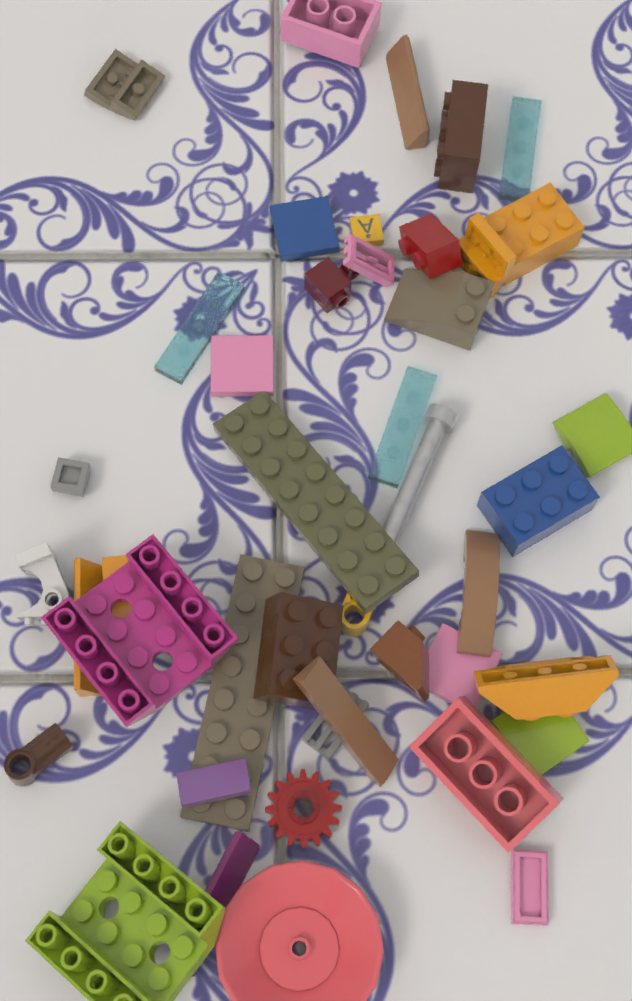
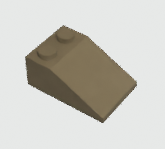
(441, 307)

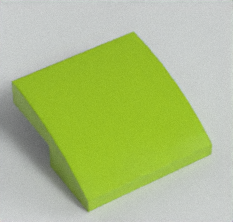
(596, 434)
(544, 740)

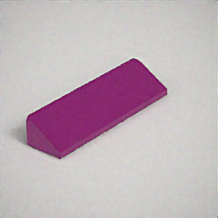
(232, 868)

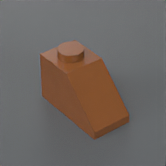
(405, 657)

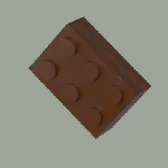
(461, 136)
(291, 637)

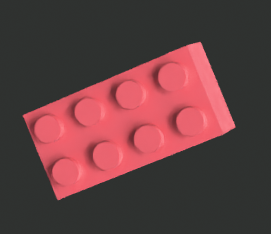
(486, 773)

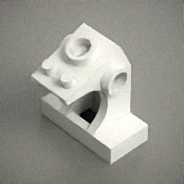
(42, 564)

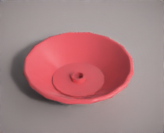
(307, 906)

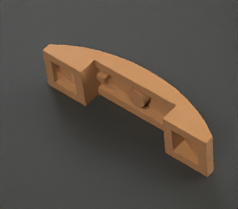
(479, 593)

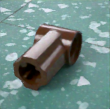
(41, 754)

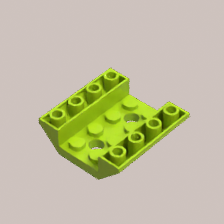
(156, 908)

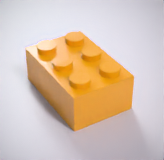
(536, 229)

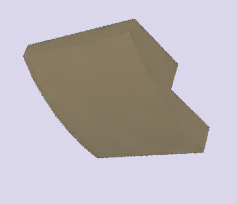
(124, 85)

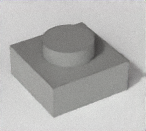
(70, 477)

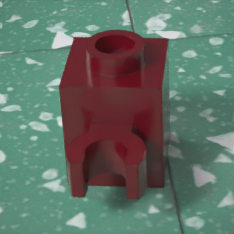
(329, 284)

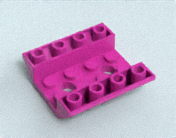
(164, 618)

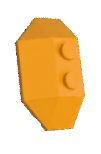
(547, 686)

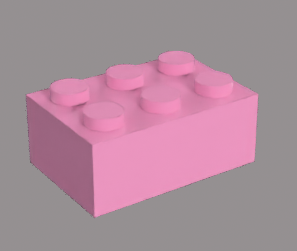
(332, 27)

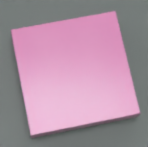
(241, 365)
(452, 672)

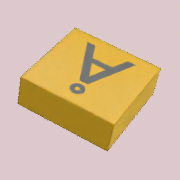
(368, 229)

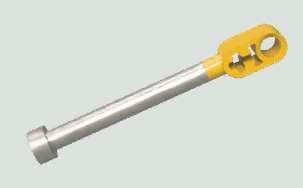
(439, 421)

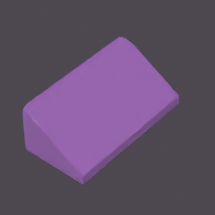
(213, 783)

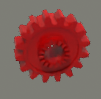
(302, 828)

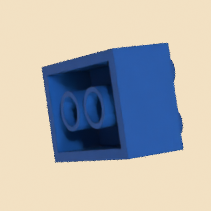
(537, 500)

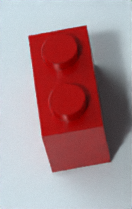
(430, 246)

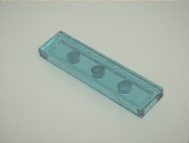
(519, 148)
(199, 327)
(402, 427)

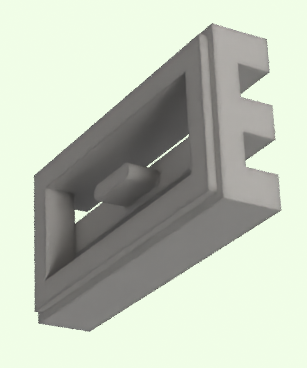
(318, 745)

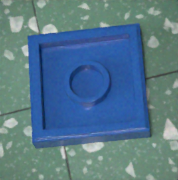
(304, 228)

